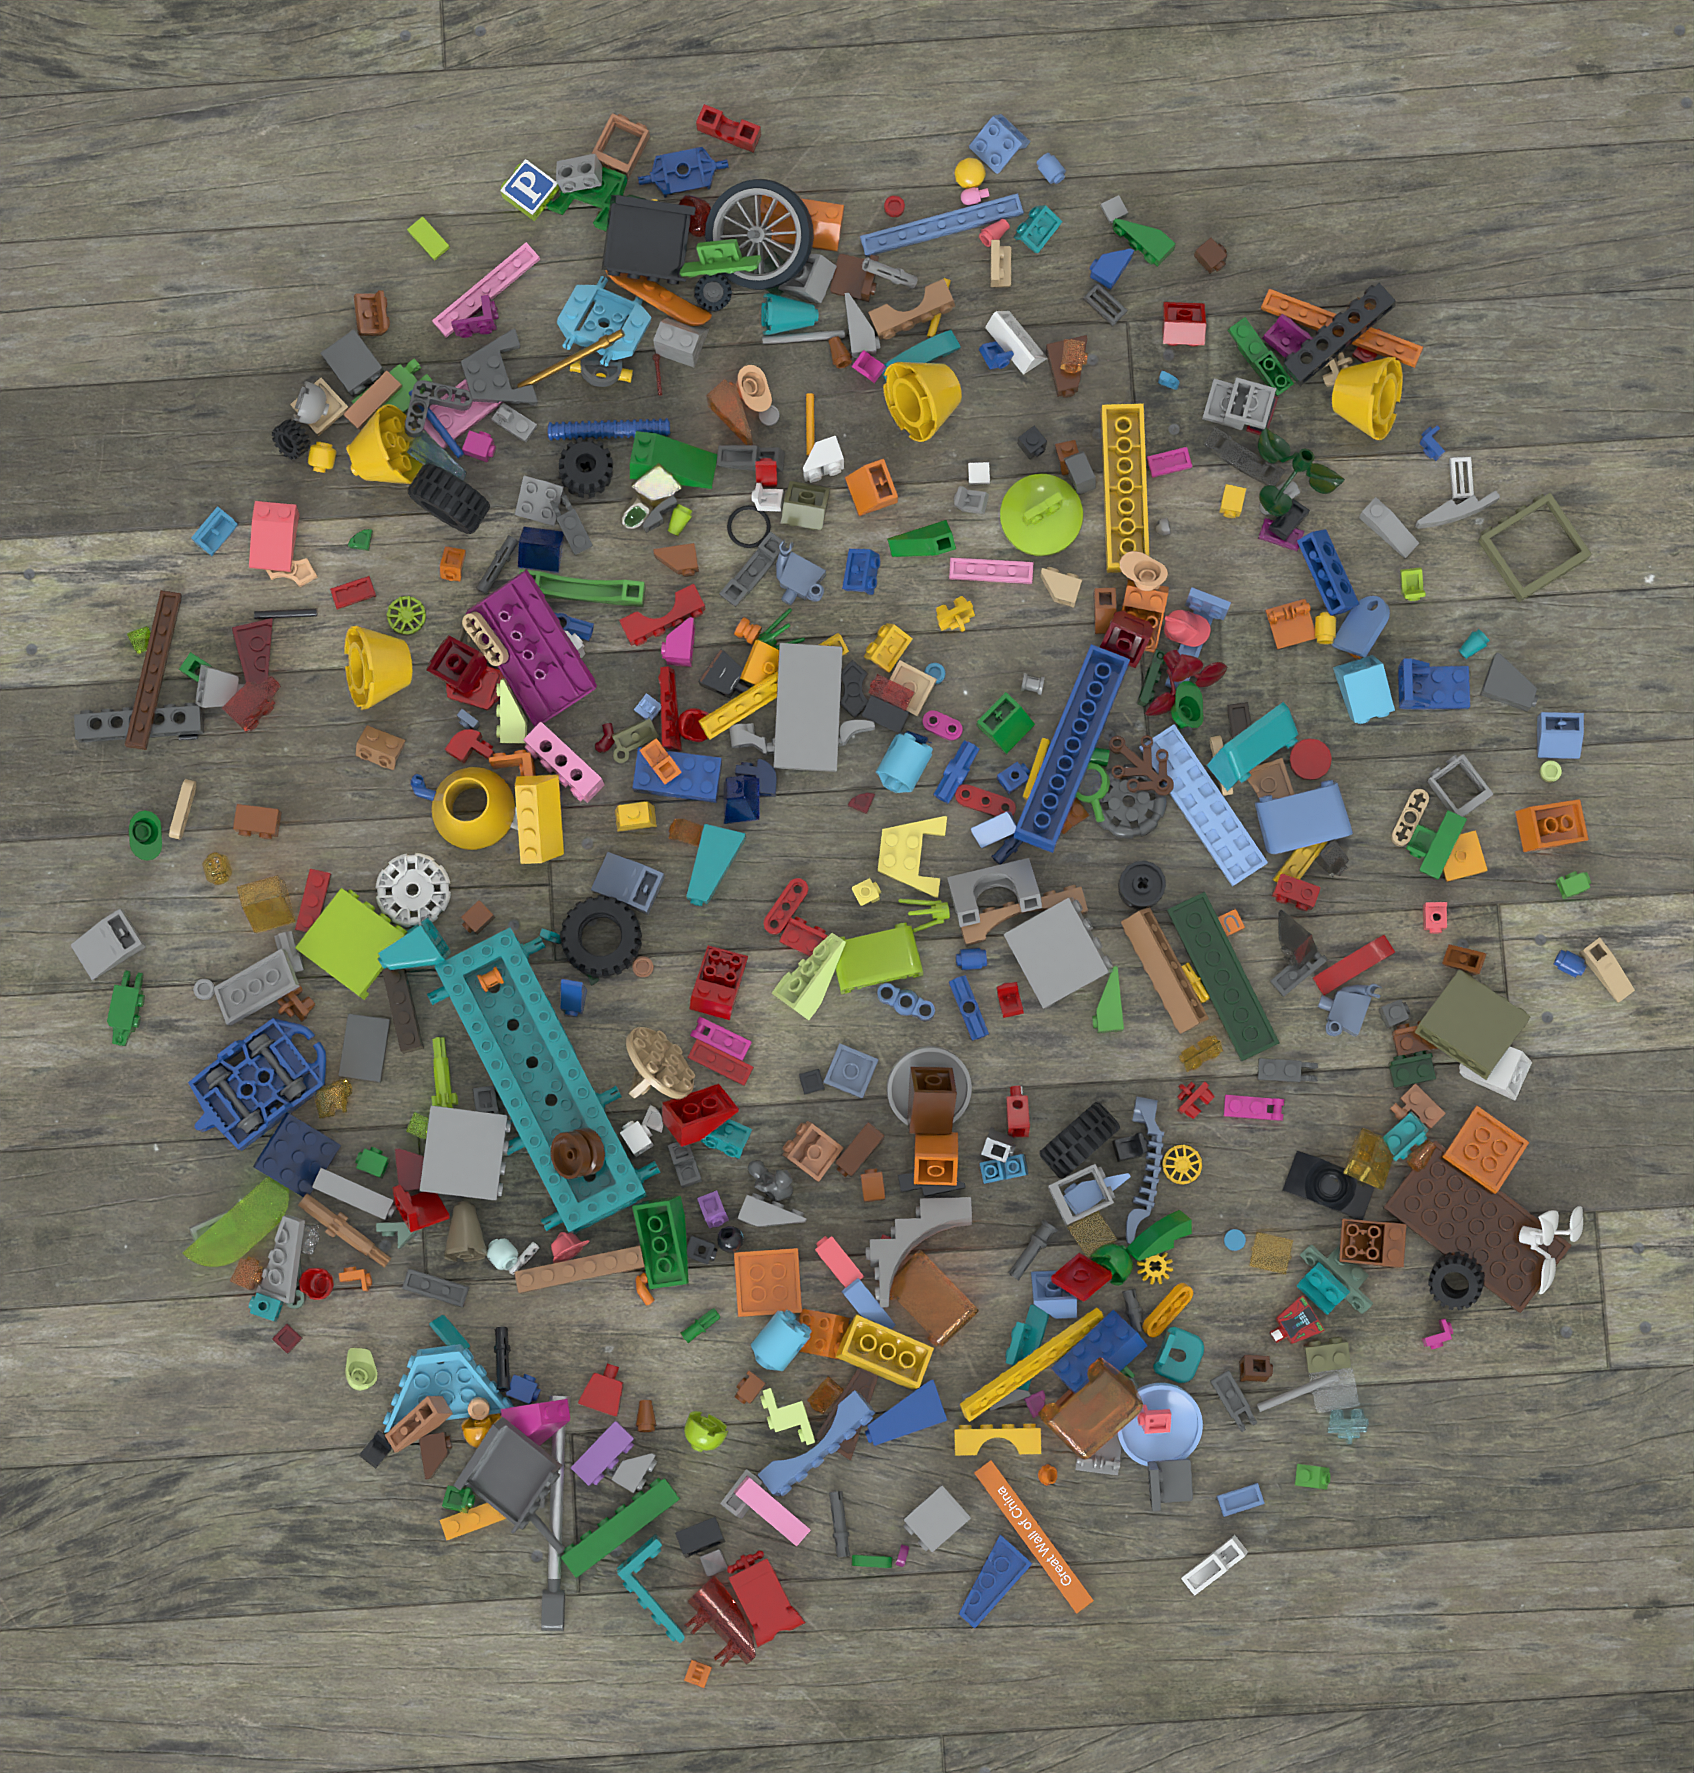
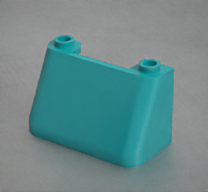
(418, 948)

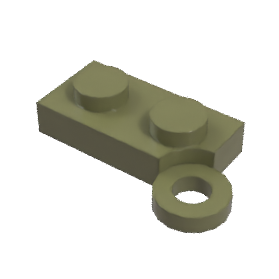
(633, 737)

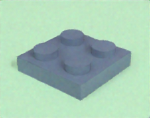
(851, 1071)

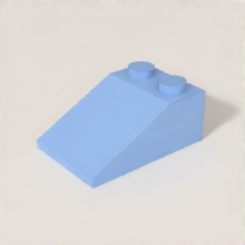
(1088, 1194)

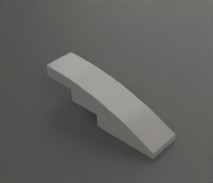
(1451, 512)

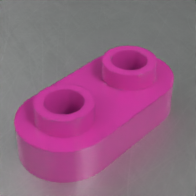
(941, 727)

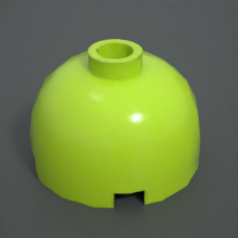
(704, 1432)

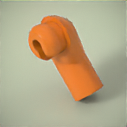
(641, 1289)

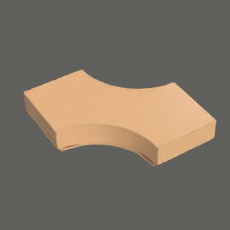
(300, 572)

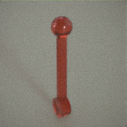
(656, 357)

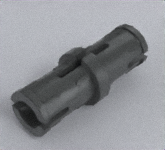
(1133, 1309)

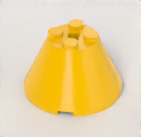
(382, 448)

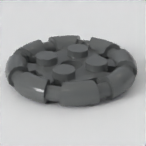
(1130, 814)

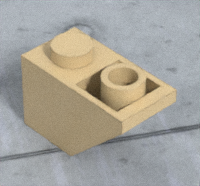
(1061, 587)

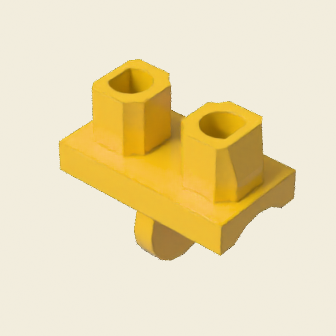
(955, 617)

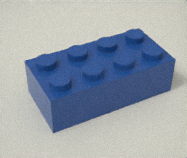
(697, 781)
(1109, 1339)

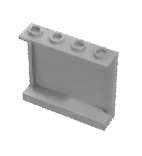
(1058, 952)
(465, 1153)

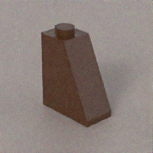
(1065, 383)
(859, 1150)

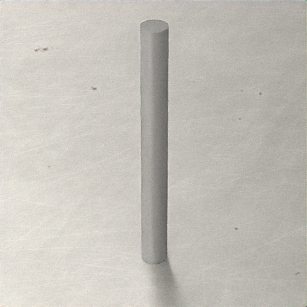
(798, 337)
(1298, 1391)

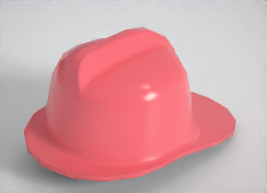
(1187, 628)
(566, 1247)

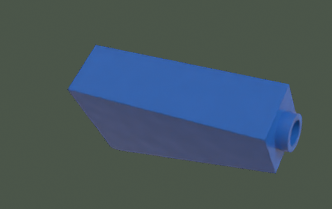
(910, 1415)

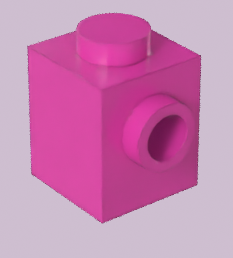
(479, 446)

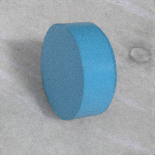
(937, 671)
(1234, 1240)

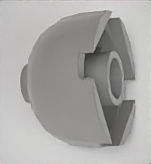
(311, 404)

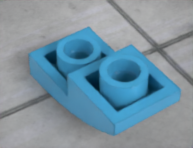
(997, 1171)

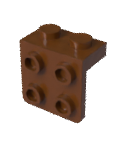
(852, 279)

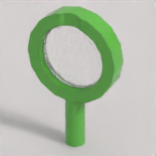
(1093, 788)

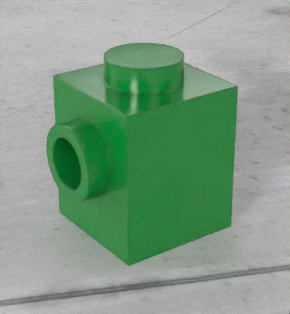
(372, 1162)

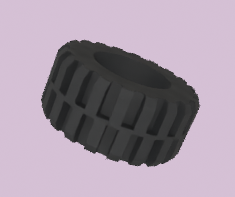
(448, 498)
(601, 908)
(1079, 1140)

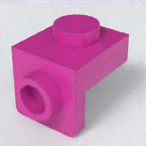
(1437, 1340)

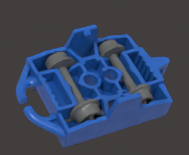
(265, 1051)

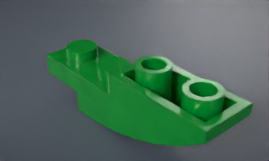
(1259, 357)

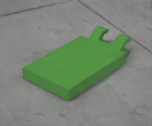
(405, 377)

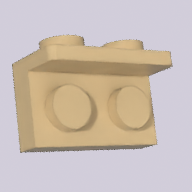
(1000, 265)

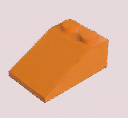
(1551, 825)

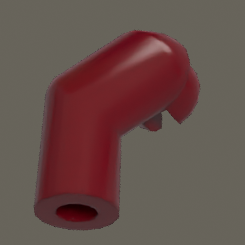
(607, 740)

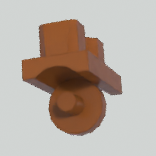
(293, 1006)

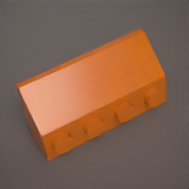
(826, 221)

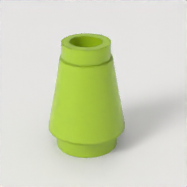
(679, 519)

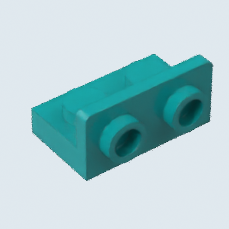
(1038, 228)
(1405, 1135)
(729, 1138)
(1323, 1288)

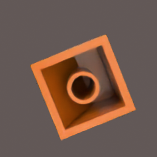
(936, 1159)

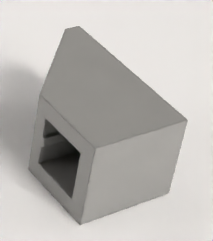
(632, 1472)

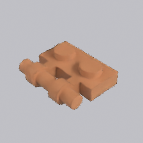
(1421, 1105)

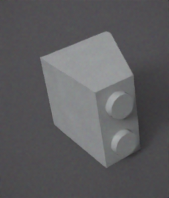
(679, 341)
(936, 1519)

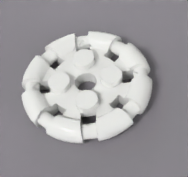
(406, 878)

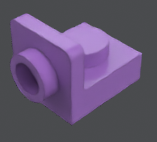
(713, 1209)

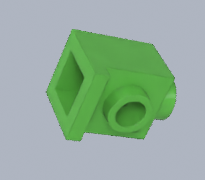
(1573, 884)

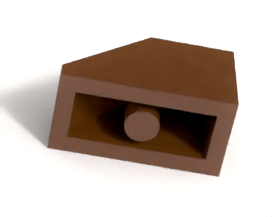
(434, 1452)

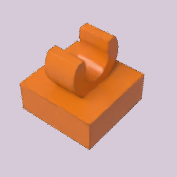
(698, 1673)

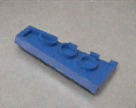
(995, 1579)

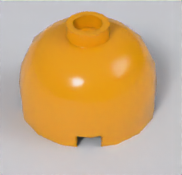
(476, 1430)

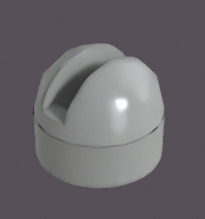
(1162, 526)

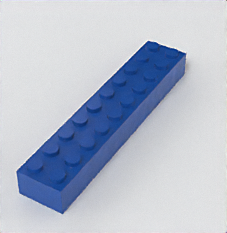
(1071, 748)

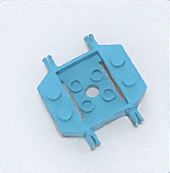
(609, 309)

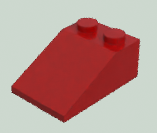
(697, 1114)

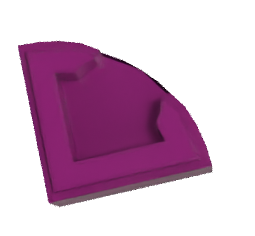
(1035, 1402)

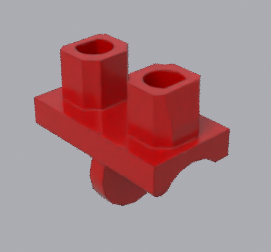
(1202, 1093)

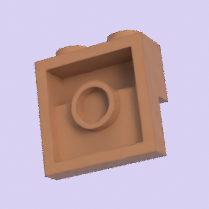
(812, 1150)

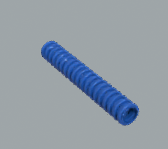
(607, 429)

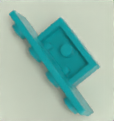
(1027, 1338)

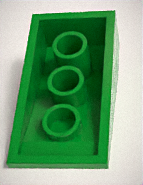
(687, 463)
(663, 1241)

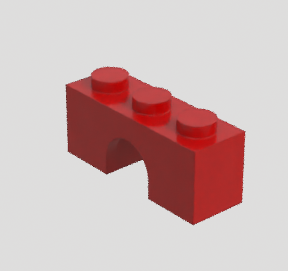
(741, 134)

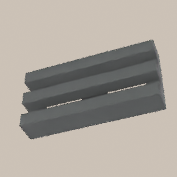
(1110, 298)

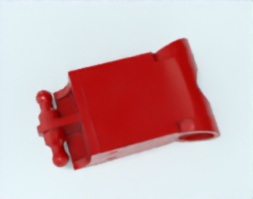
(763, 1598)

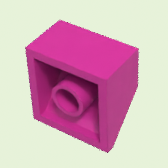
(680, 645)

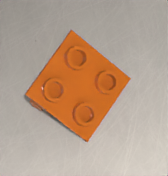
(1291, 623)

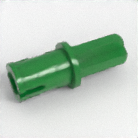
(700, 1325)

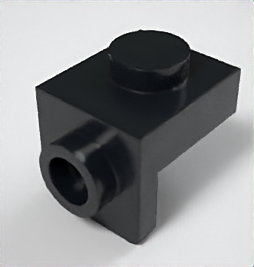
(1130, 1147)
(376, 1449)

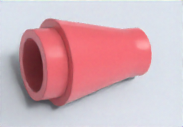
(993, 232)

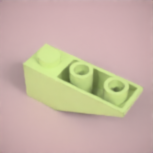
(512, 719)

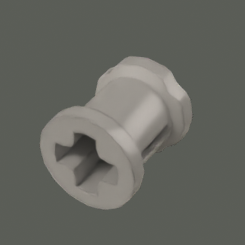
(1032, 684)

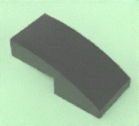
(655, 517)
(684, 1164)

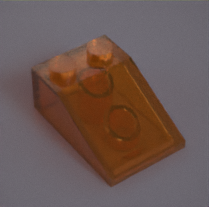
(727, 405)

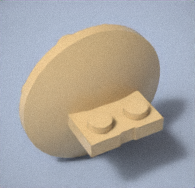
(658, 1064)

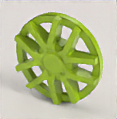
(406, 615)

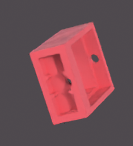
(838, 1261)

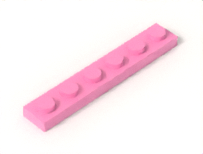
(490, 285)

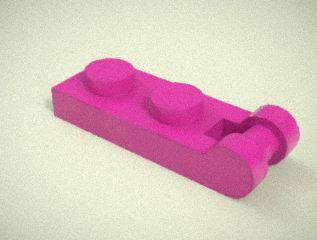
(722, 1039)
(1252, 1107)

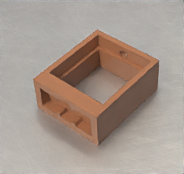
(623, 123)

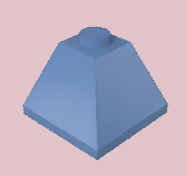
(1051, 1297)

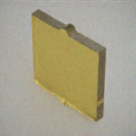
(656, 485)
(1091, 1233)
(1271, 1253)

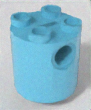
(903, 763)
(780, 1341)

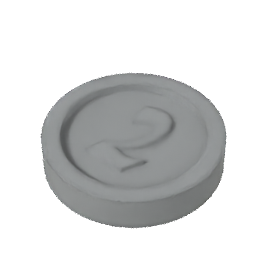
(770, 416)

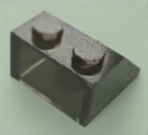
(1295, 941)

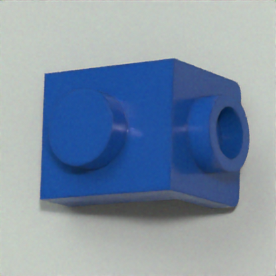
(995, 355)
(1431, 447)

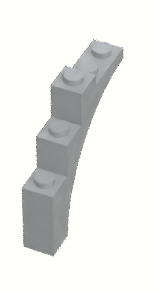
(931, 1217)

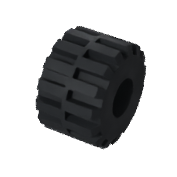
(584, 455)

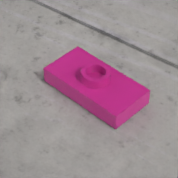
(1169, 462)

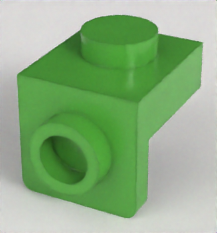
(1312, 1476)

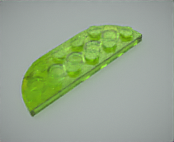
(241, 1226)

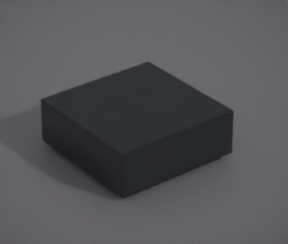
(811, 1081)

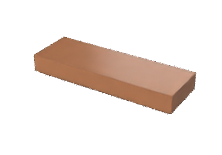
(372, 400)

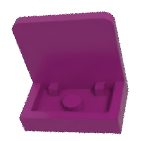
(482, 324)

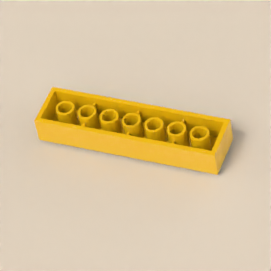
(1124, 482)

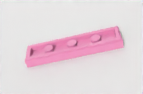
(991, 570)
(772, 1511)

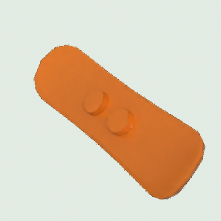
(663, 300)

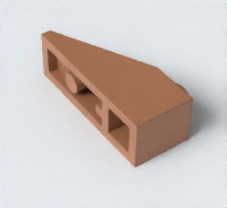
(419, 1422)

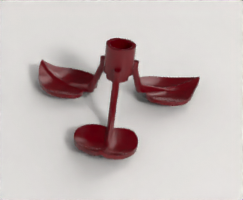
(1179, 669)

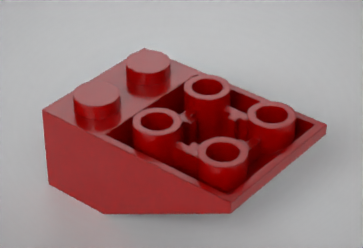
(718, 982)

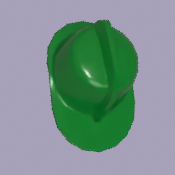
(1188, 706)
(145, 835)

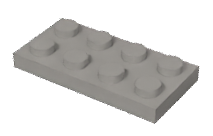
(256, 987)

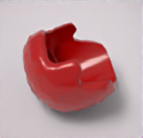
(689, 725)

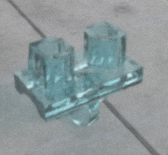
(1348, 1427)

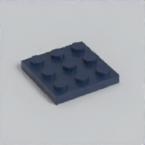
(296, 1155)

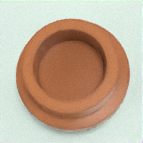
(643, 967)

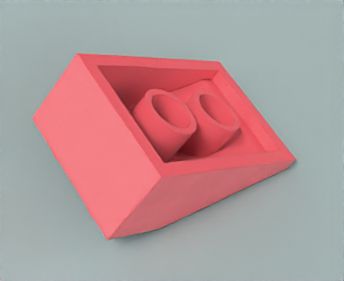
(273, 536)

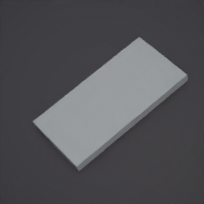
(807, 707)

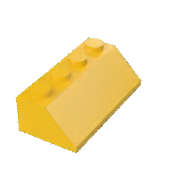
(539, 818)
(885, 1352)

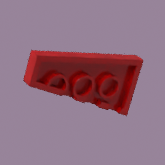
(669, 710)

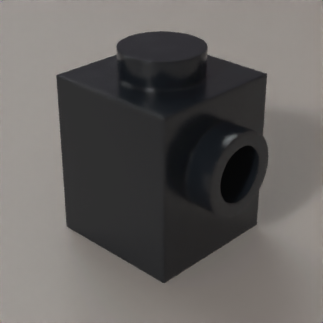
(1032, 442)

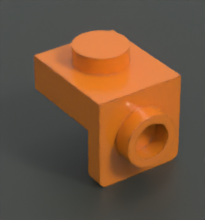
(353, 1274)

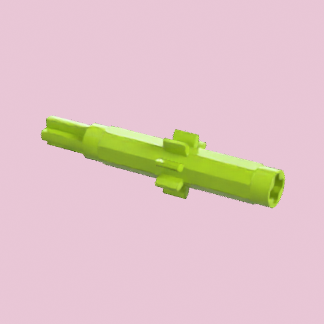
(444, 1095)

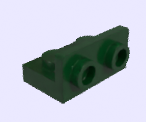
(1411, 1070)

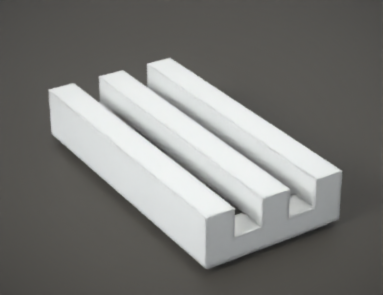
(1460, 460)

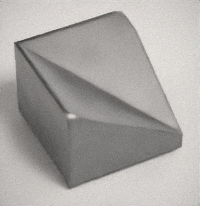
(713, 1562)

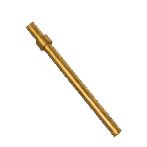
(604, 342)

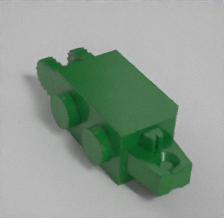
(125, 1008)

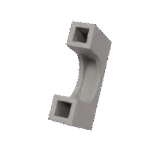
(1013, 875)

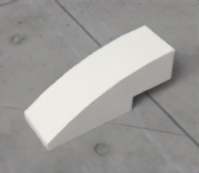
(1214, 1565)

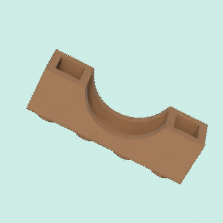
(890, 321)

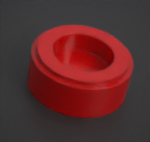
(894, 206)

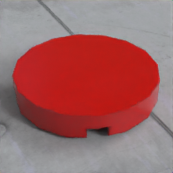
(1310, 759)

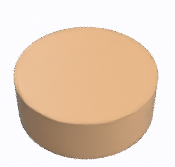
(478, 1408)

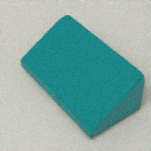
(448, 1332)

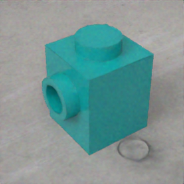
(265, 1307)

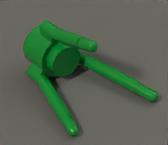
(769, 638)

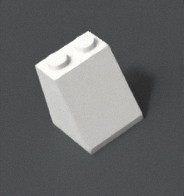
(1506, 1076)

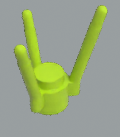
(938, 910)

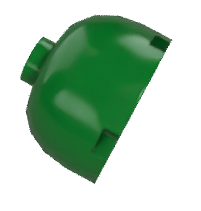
(1116, 1260)

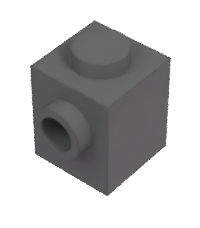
(1394, 1013)

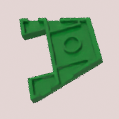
(612, 184)

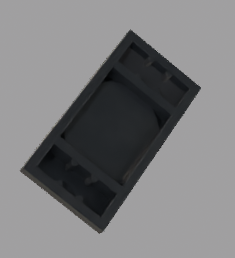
(1327, 1186)

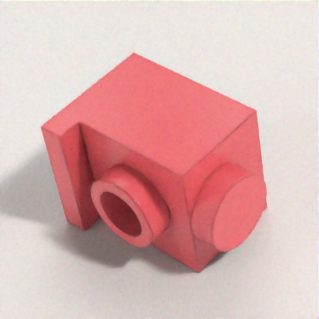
(1429, 923)

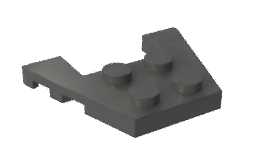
(488, 377)

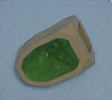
(635, 512)

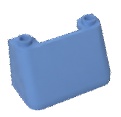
(1303, 818)

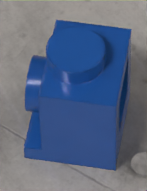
(1008, 782)

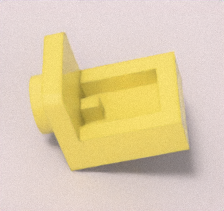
(866, 892)

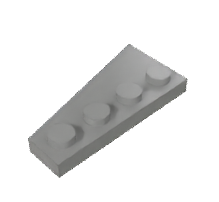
(282, 1270)

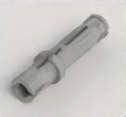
(896, 275)

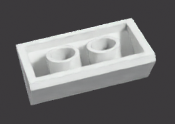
(1014, 338)

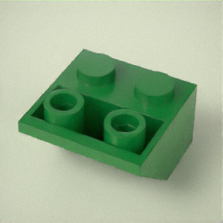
(1005, 723)

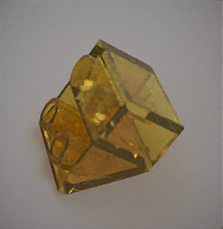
(1369, 1159)

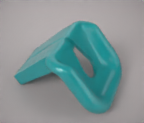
(1179, 1371)

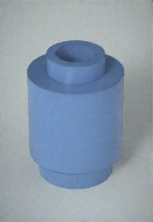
(1051, 168)

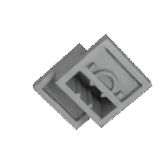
(1239, 403)

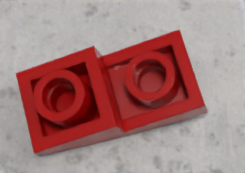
(766, 472)

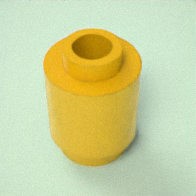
(1325, 628)

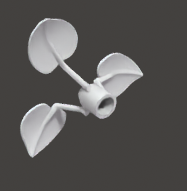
(1537, 1237)

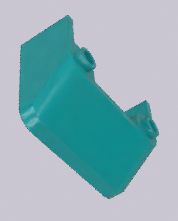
(1254, 746)

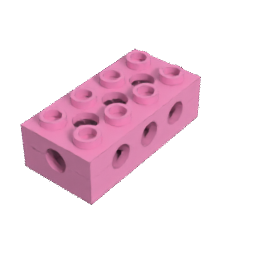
(542, 738)

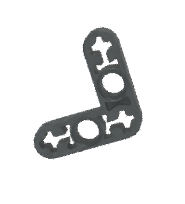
(425, 399)

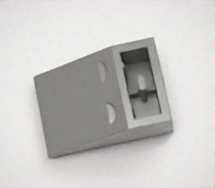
(108, 944)

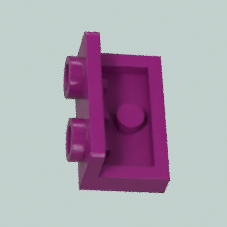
(1286, 336)

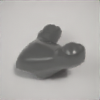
(775, 1186)

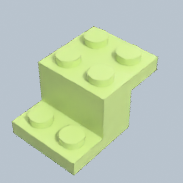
(787, 1416)

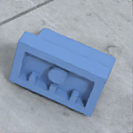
(998, 142)

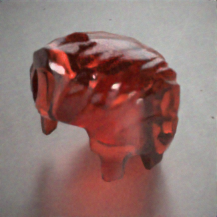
(702, 210)

